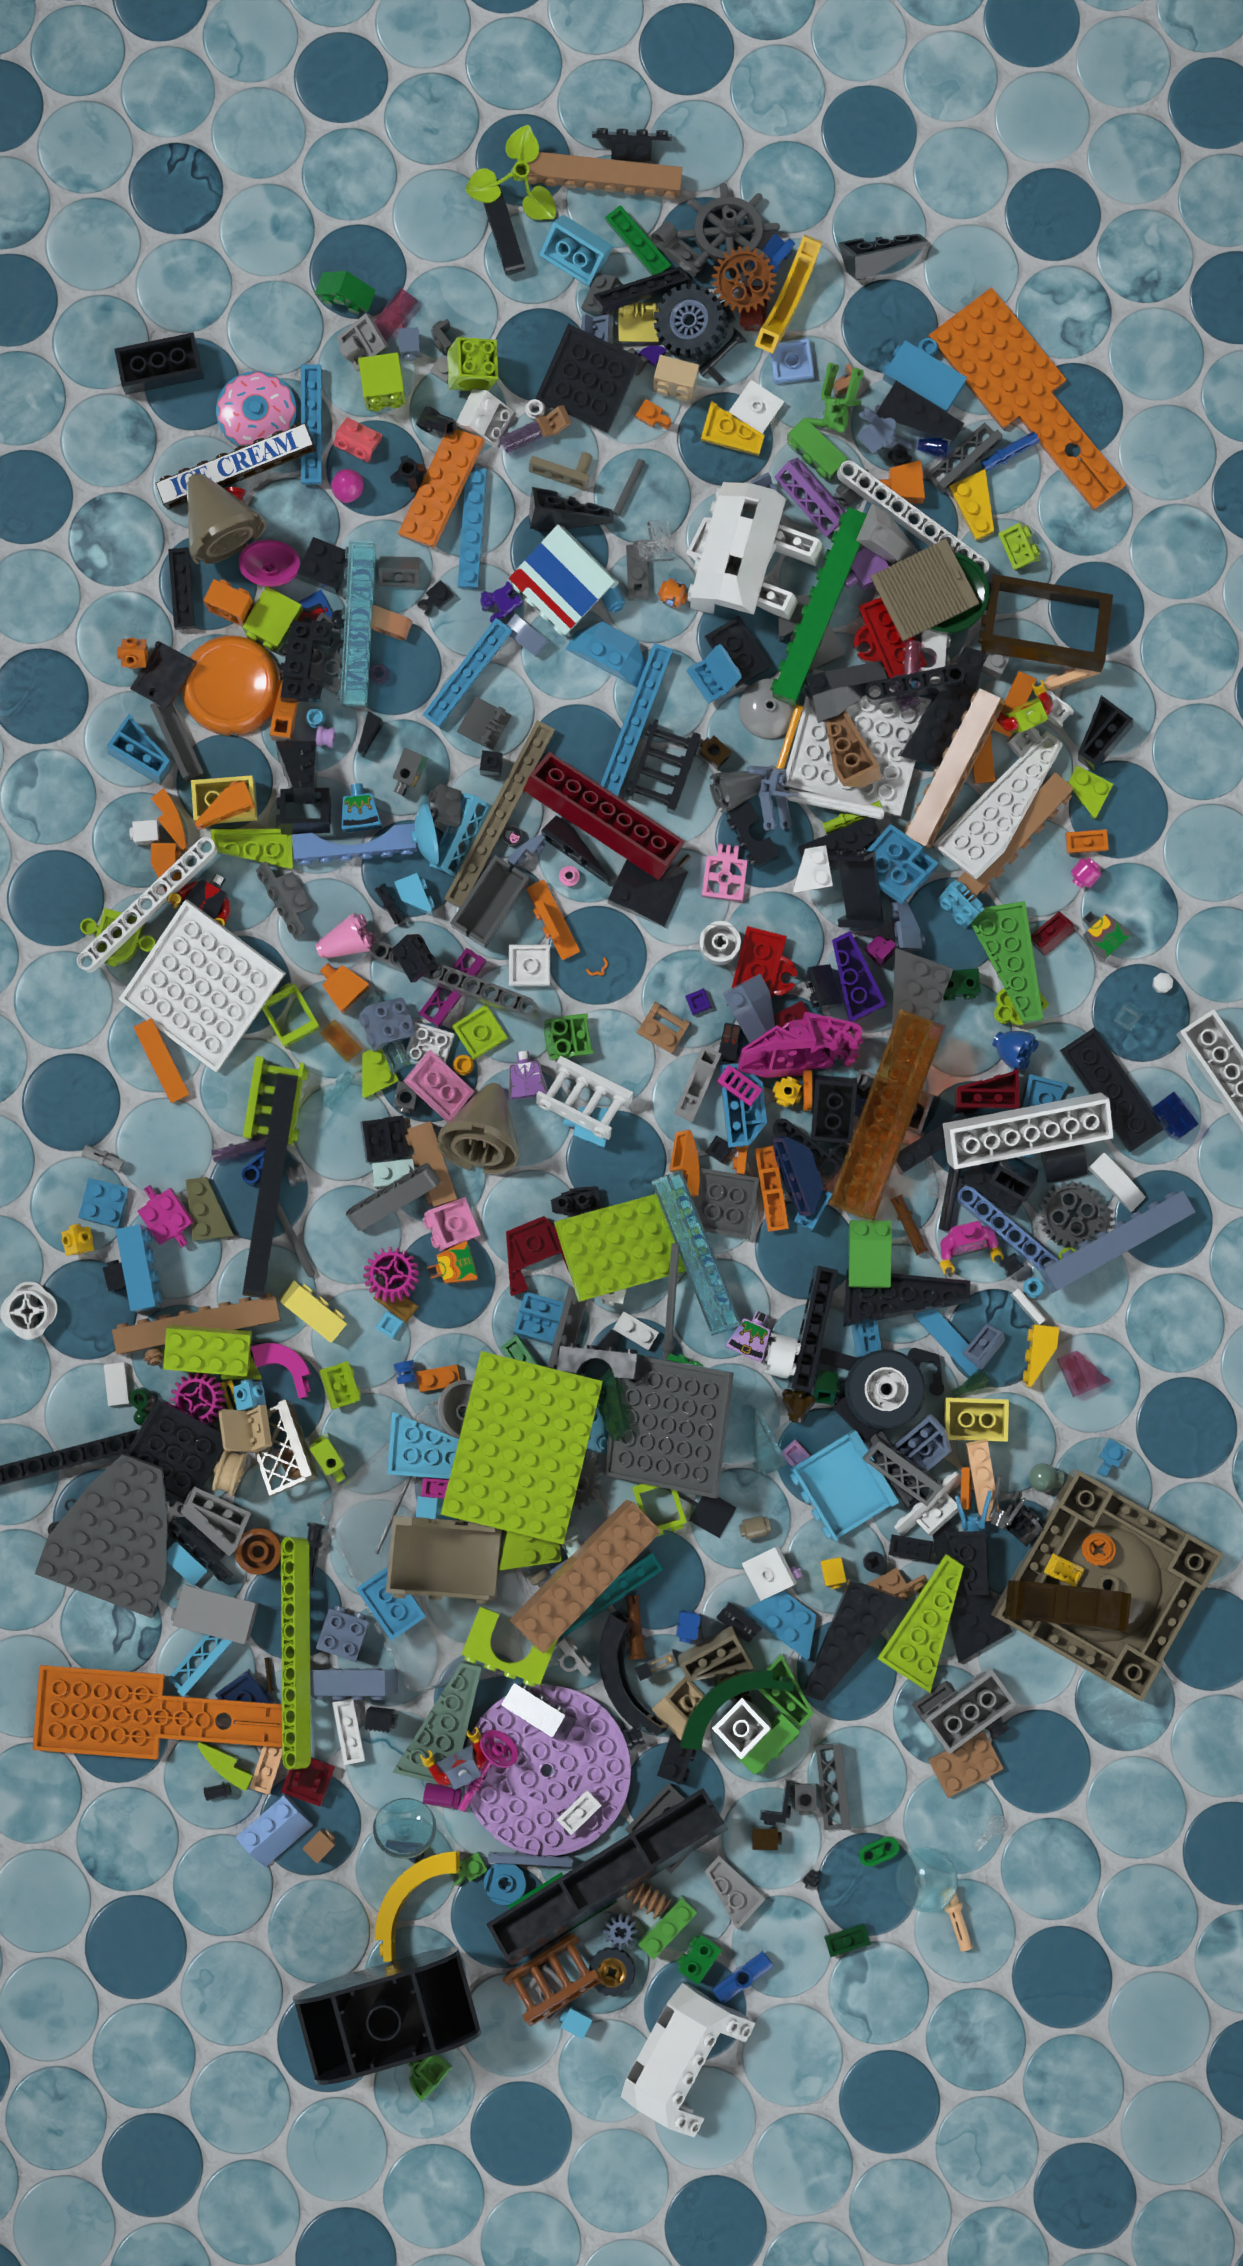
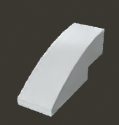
(1116, 1182)

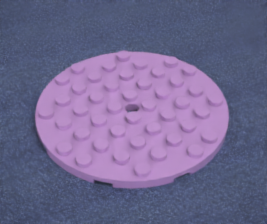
(524, 1805)

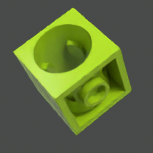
(472, 364)
(382, 381)

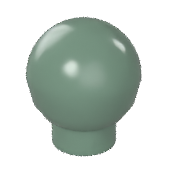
(1045, 1477)

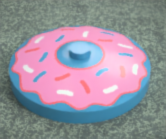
(255, 407)

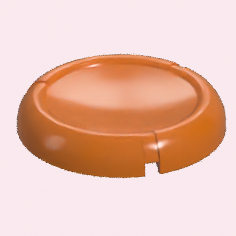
(231, 685)

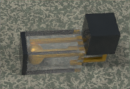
(656, 1664)

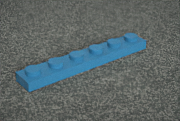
(312, 415)
(472, 529)
(467, 673)

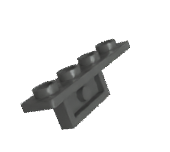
(287, 897)

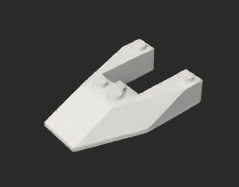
(787, 542)

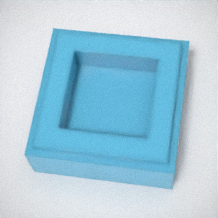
(389, 1324)

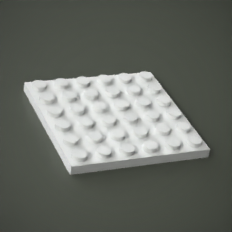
(885, 734)
(202, 985)

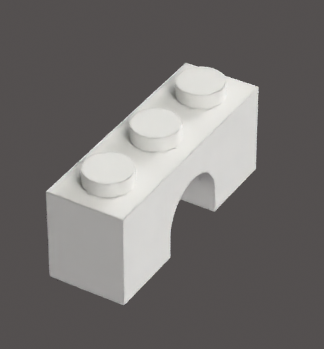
(936, 645)

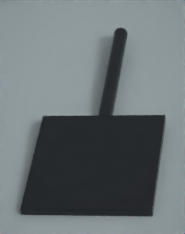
(710, 1513)

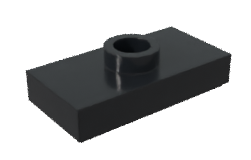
(910, 1548)

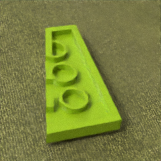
(256, 845)

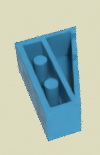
(138, 751)

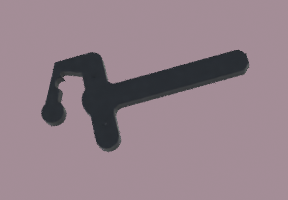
(917, 1355)

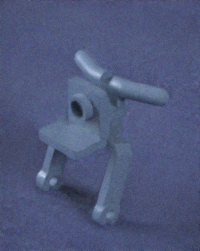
(880, 432)
(777, 779)

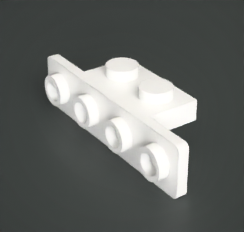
(934, 1515)

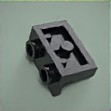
(742, 1624)
(675, 1761)

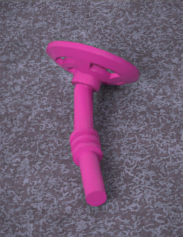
(494, 1753)

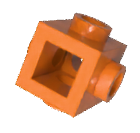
(133, 653)

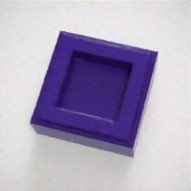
(698, 1001)

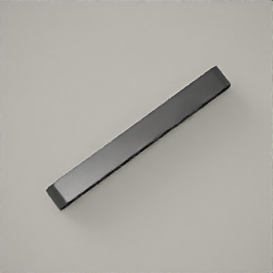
(463, 985)

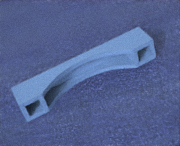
(310, 847)

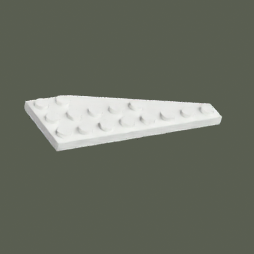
(992, 820)

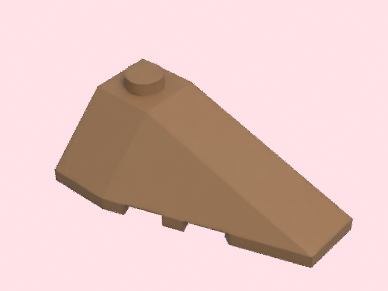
(850, 754)

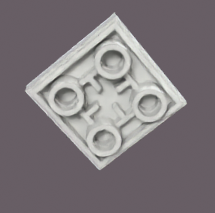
(428, 1039)

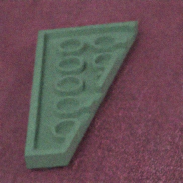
(445, 1725)

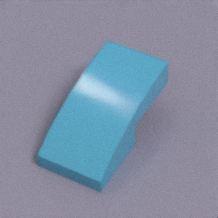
(185, 1563)

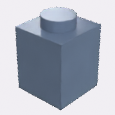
(409, 343)

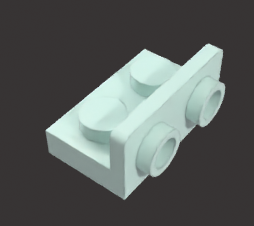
(388, 1172)

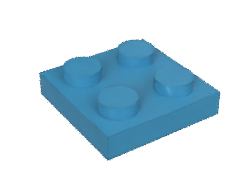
(103, 1202)

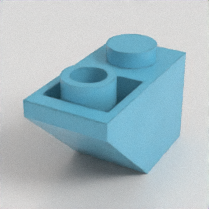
(413, 894)

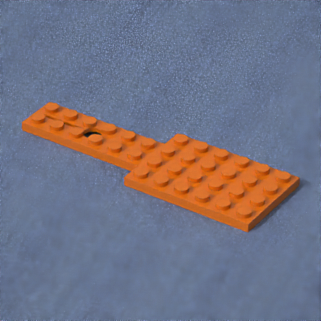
(1017, 381)
(129, 1714)

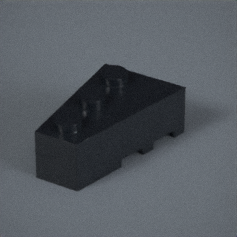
(1104, 733)

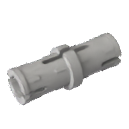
(103, 1158)

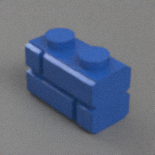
(688, 1626)

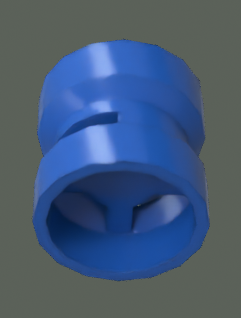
(403, 1367)

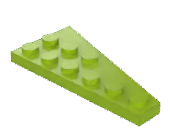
(527, 1551)
(921, 1633)

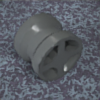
(296, 1174)

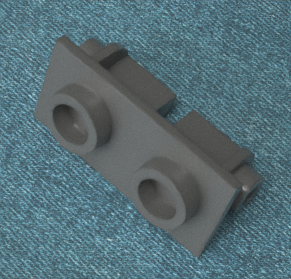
(846, 494)

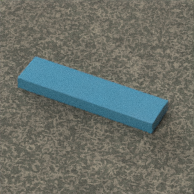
(946, 1337)

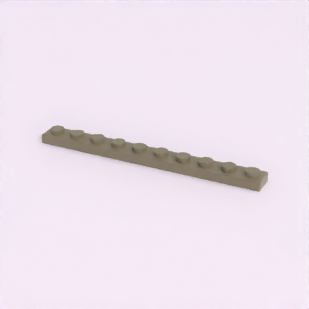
(499, 814)

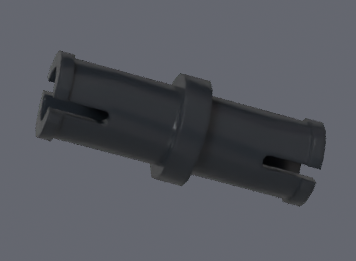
(390, 904)

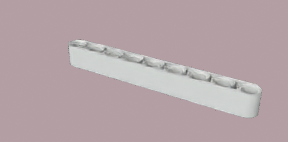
(907, 510)
(142, 914)

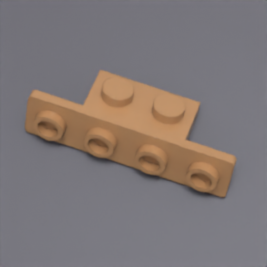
(895, 1584)

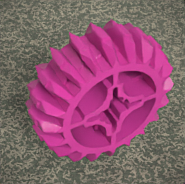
(383, 1272)
(201, 1393)

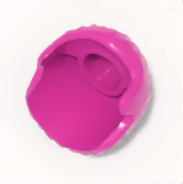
(347, 485)

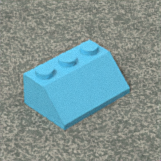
(575, 250)

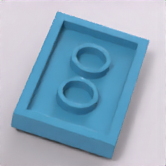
(392, 1613)

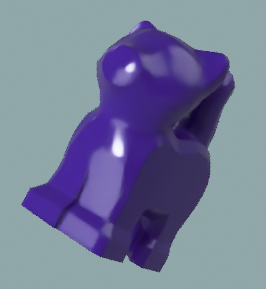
(501, 598)

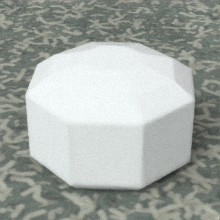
(1162, 983)

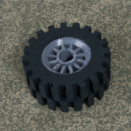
(705, 339)

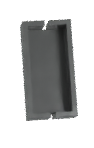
(490, 901)

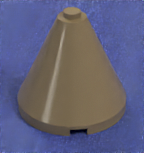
(218, 521)
(482, 1133)

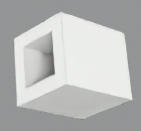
(145, 832)

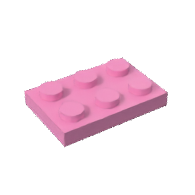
(438, 1086)

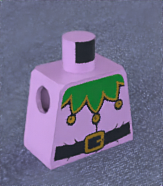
(750, 1337)

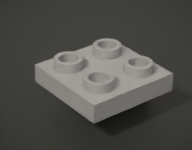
(361, 340)
(581, 1662)

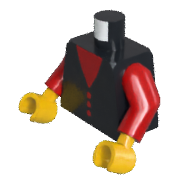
(206, 897)

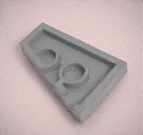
(734, 1891)

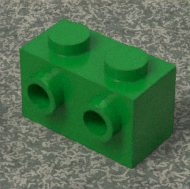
(699, 1958)

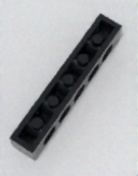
(813, 1327)

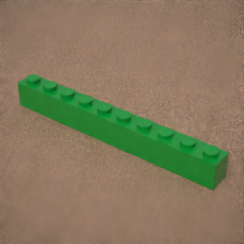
(820, 608)

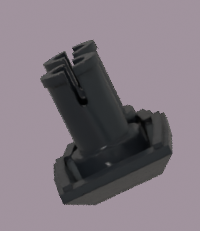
(577, 1201)

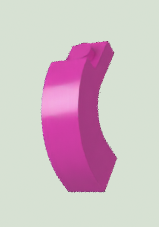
(278, 1354)

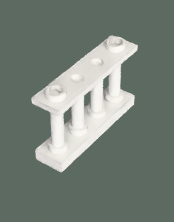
(593, 1081)

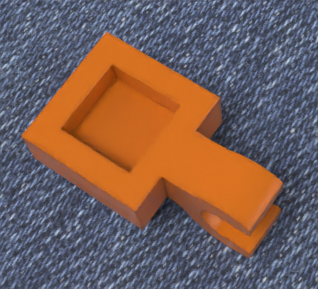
(651, 414)
(740, 1162)

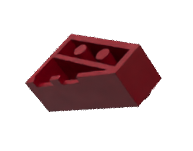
(989, 1095)

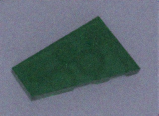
(611, 1406)

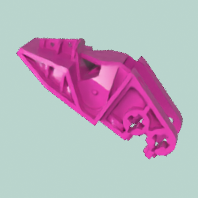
(801, 1047)

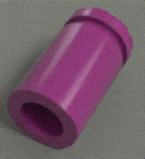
(442, 1796)

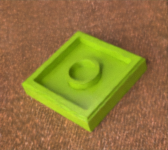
(480, 1032)

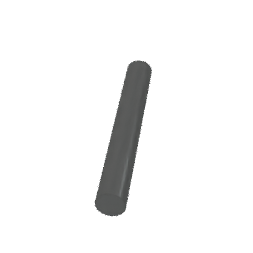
(628, 487)

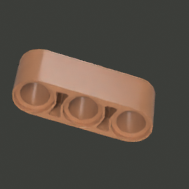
(390, 623)

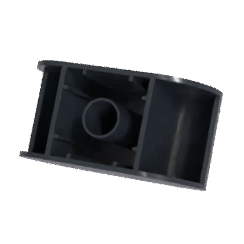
(387, 2015)

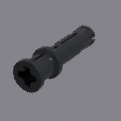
(314, 1538)

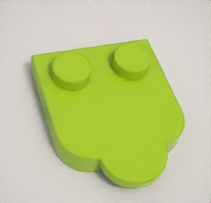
(1007, 1013)

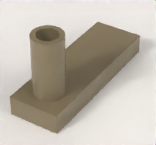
(576, 478)

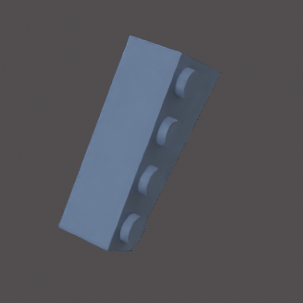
(353, 1683)

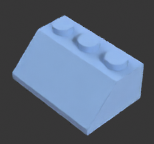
(274, 1830)

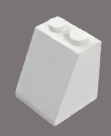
(743, 1727)

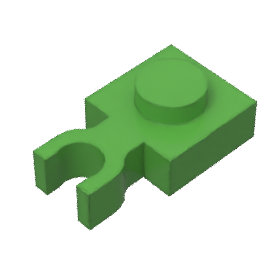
(471, 1867)

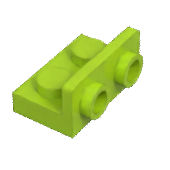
(1019, 545)

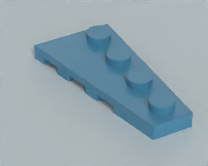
(1041, 1091)

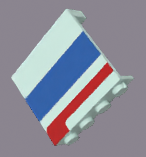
(562, 580)

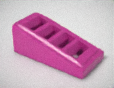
(721, 1081)

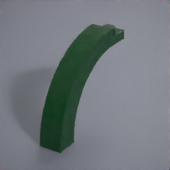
(719, 1694)

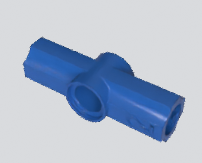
(731, 1986)

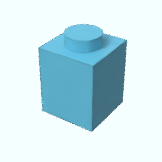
(575, 2021)

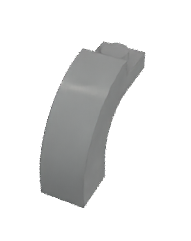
(697, 1084)

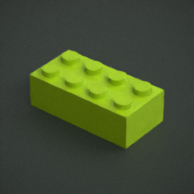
(207, 1350)

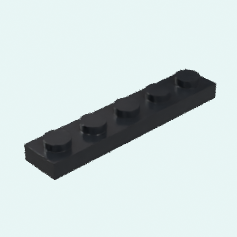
(640, 289)

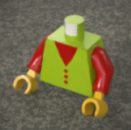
(1027, 714)

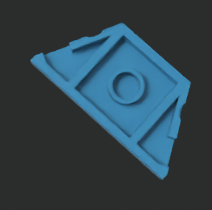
(785, 1620)

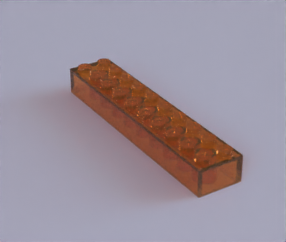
(886, 1115)

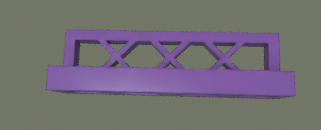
(813, 489)

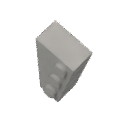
(216, 1519)

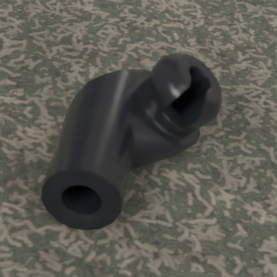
(337, 619)

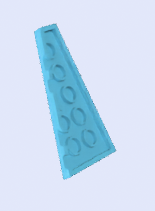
(419, 1449)

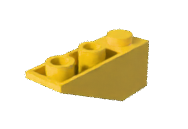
(1042, 1346)

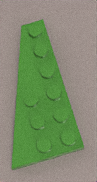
(1008, 945)

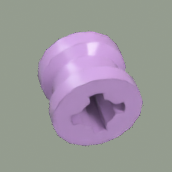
(325, 736)

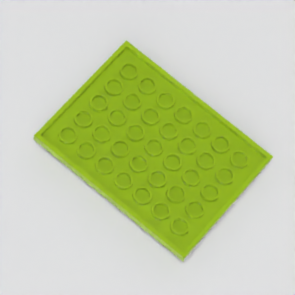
(521, 1448)

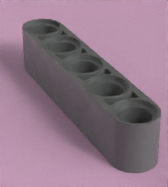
(393, 1196)

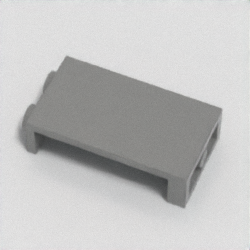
(214, 1614)

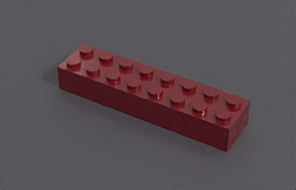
(603, 815)

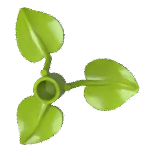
(525, 148)

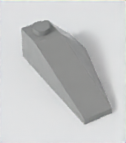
(884, 536)

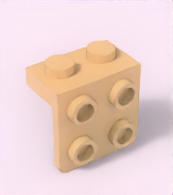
(245, 1429)

